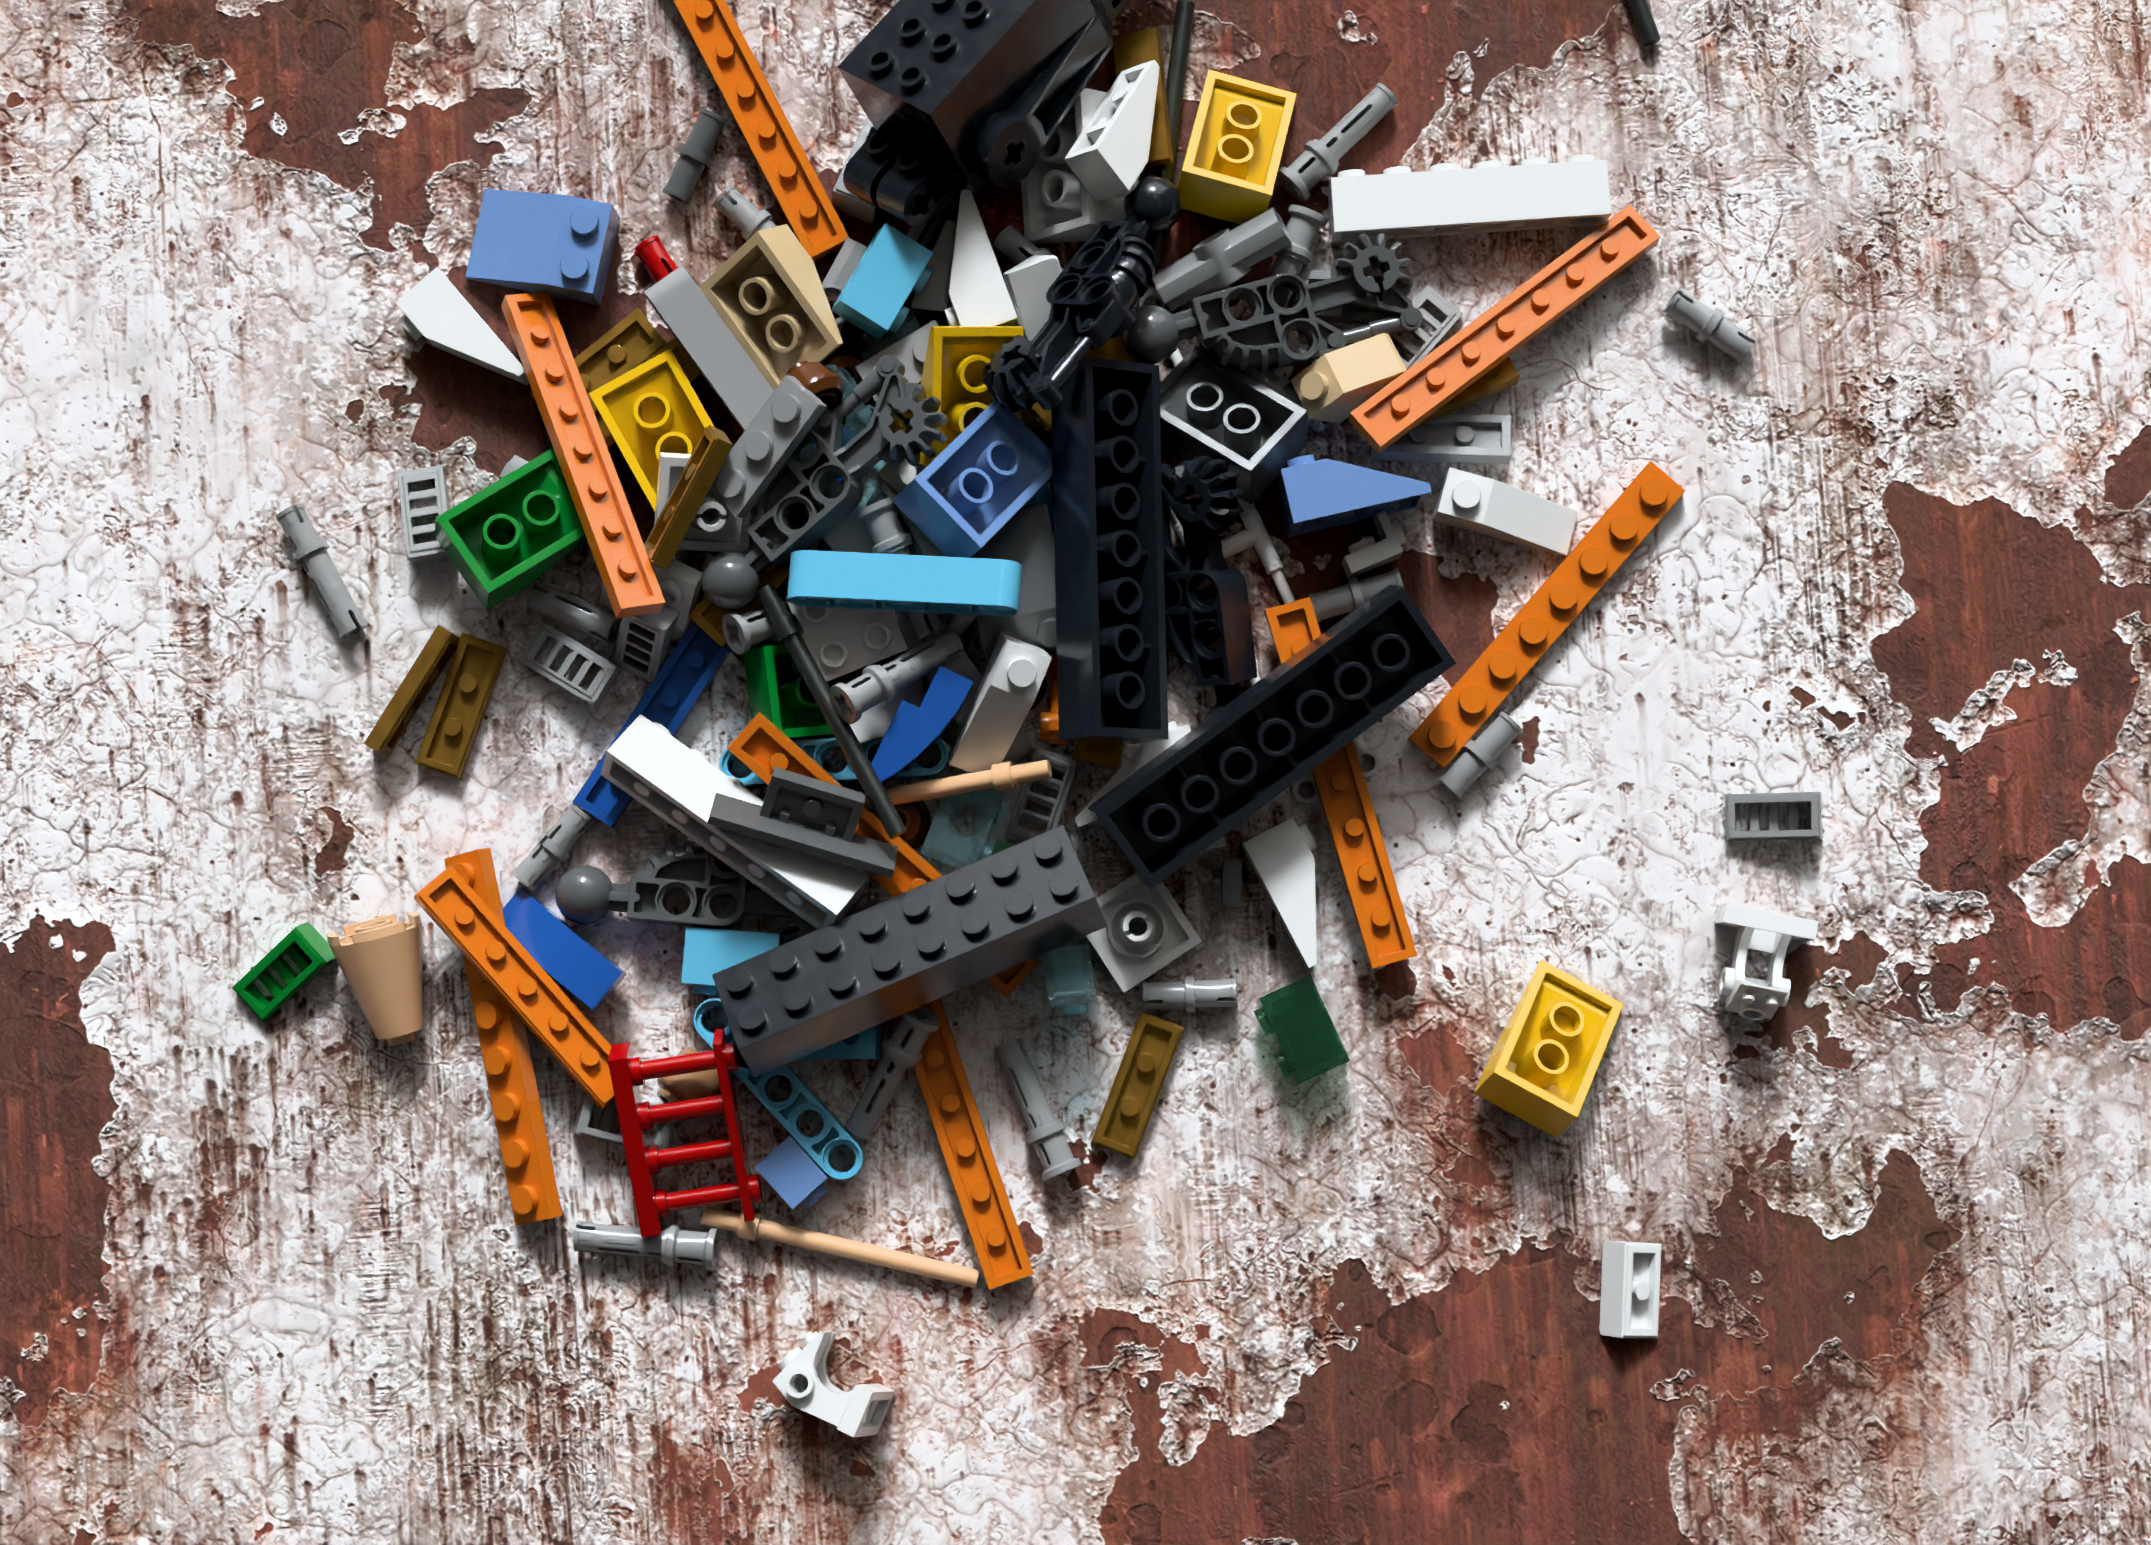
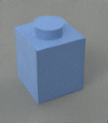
(794, 1174)

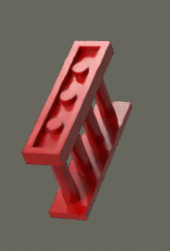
(647, 1160)

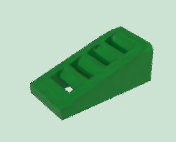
(316, 949)

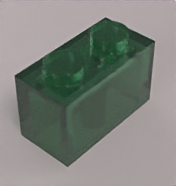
(1302, 1031)

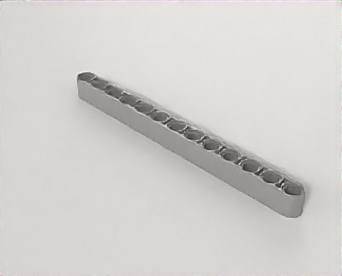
(744, 393)

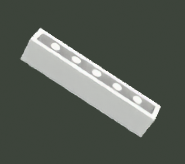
(1469, 199)
(681, 790)

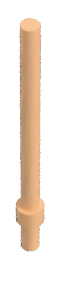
(1001, 777)
(838, 1246)

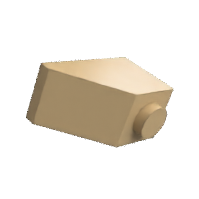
(1347, 378)

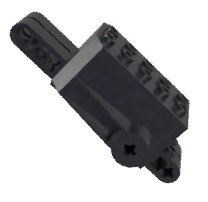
(966, 94)

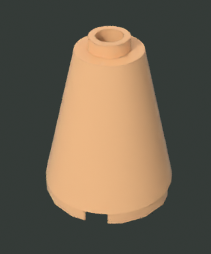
(385, 973)

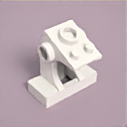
(1764, 933)
(853, 1412)

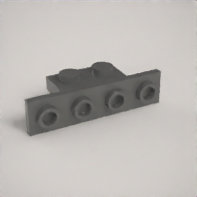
(807, 818)

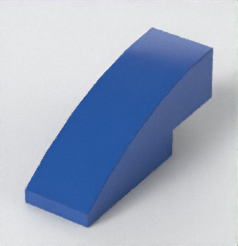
(917, 728)
(561, 950)

